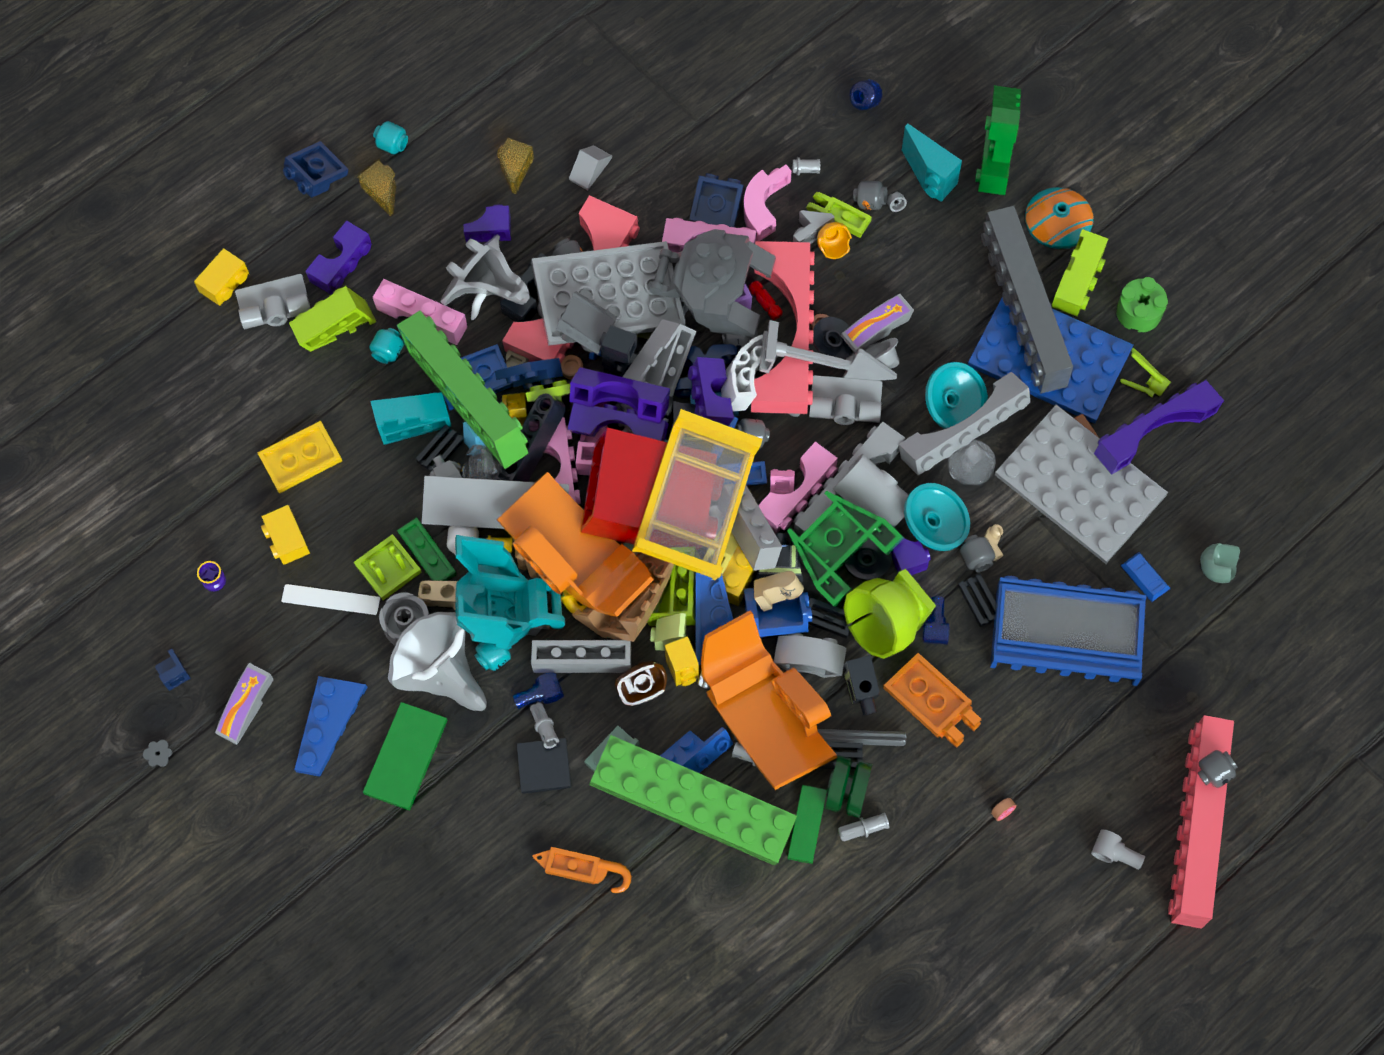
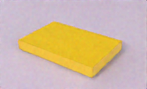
(299, 456)

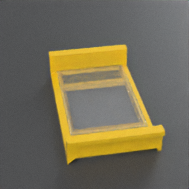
(697, 494)

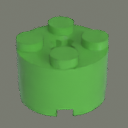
(1141, 304)

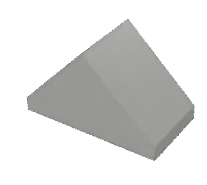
(589, 166)

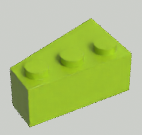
(1080, 273)
(330, 318)
(677, 597)

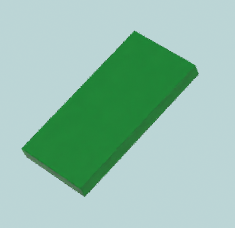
(405, 756)

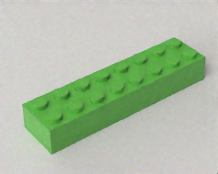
(464, 389)
(693, 800)

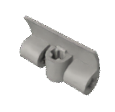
(272, 301)
(846, 399)
(872, 490)

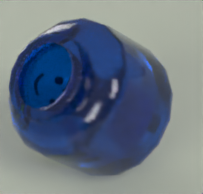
(865, 94)

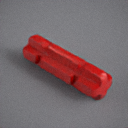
(765, 300)

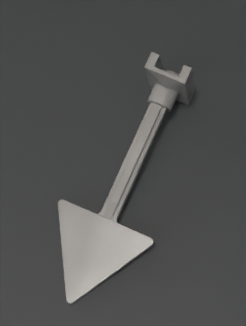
(861, 367)

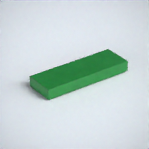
(426, 551)
(807, 824)

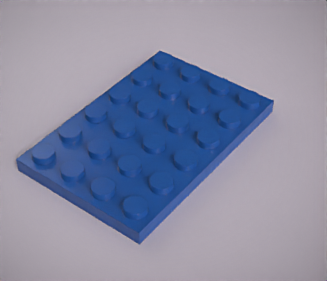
(1093, 353)

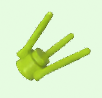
(1156, 383)

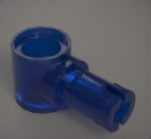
(935, 628)
(545, 690)

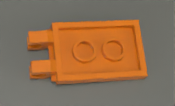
(932, 699)

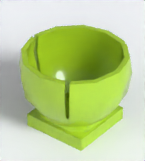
(895, 615)

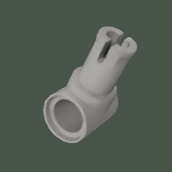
(1110, 849)

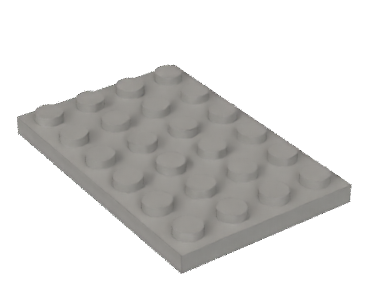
(612, 279)
(1075, 490)

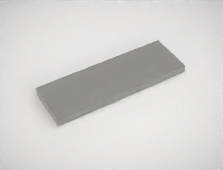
(470, 500)

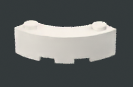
(740, 375)

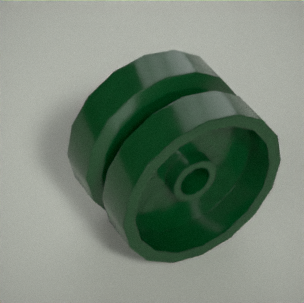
(848, 786)

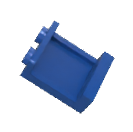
(783, 618)

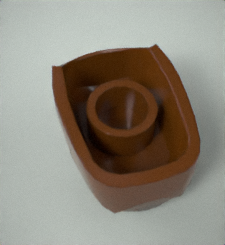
(641, 683)

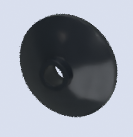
(831, 329)
(875, 569)

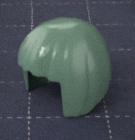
(1220, 562)

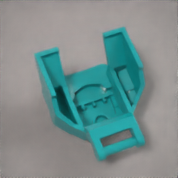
(496, 599)

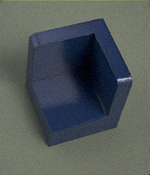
(172, 671)

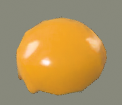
(834, 240)

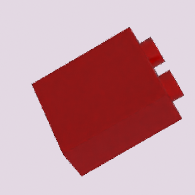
(620, 484)

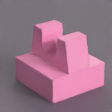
(782, 481)

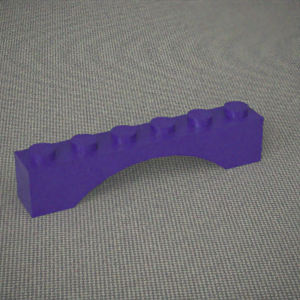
(1193, 405)

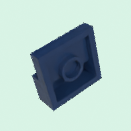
(314, 169)
(717, 200)
(531, 373)

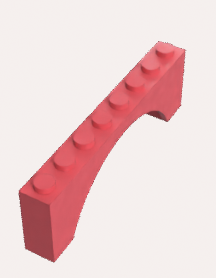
(607, 229)
(787, 384)

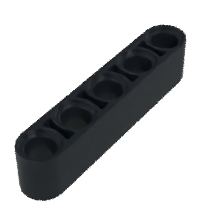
(538, 430)

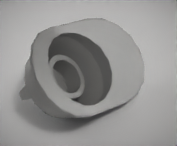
(883, 352)

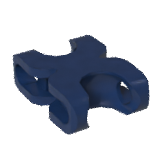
(719, 351)

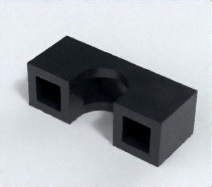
(520, 312)
(617, 350)

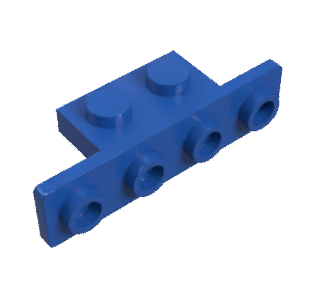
(695, 753)

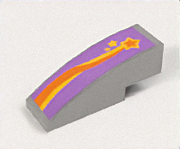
(878, 323)
(243, 703)

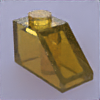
(515, 161)
(380, 185)

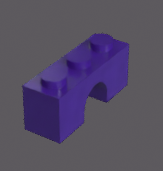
(330, 273)
(709, 376)

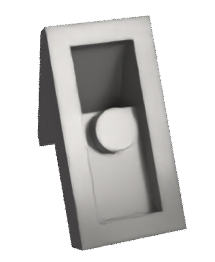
(812, 224)

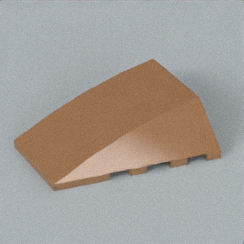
(637, 613)

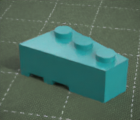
(410, 416)

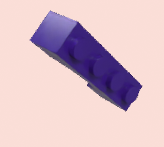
(595, 387)
(590, 420)

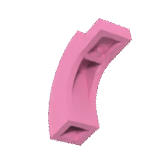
(758, 190)

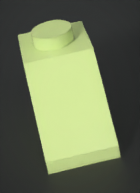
(668, 630)

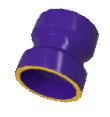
(208, 571)

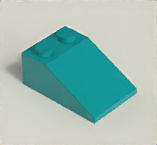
(932, 164)

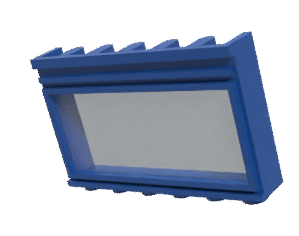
(1069, 629)

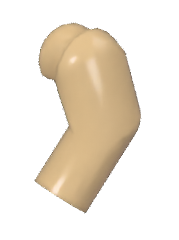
(993, 534)

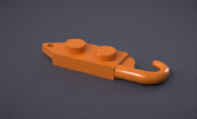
(581, 867)

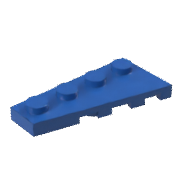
(711, 608)
(327, 720)

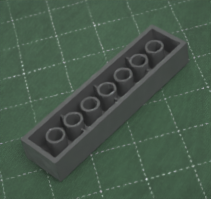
(1027, 300)

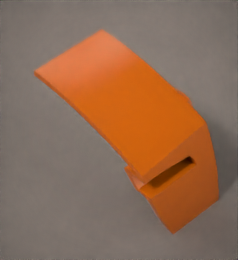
(587, 566)
(763, 707)

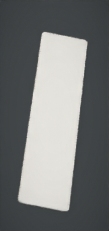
(330, 599)

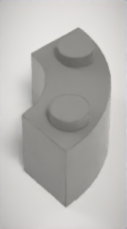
(810, 655)

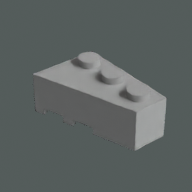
(663, 356)

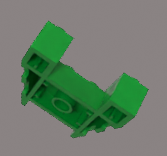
(999, 140)
(835, 539)

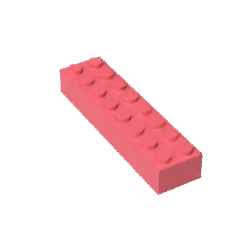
(1200, 829)

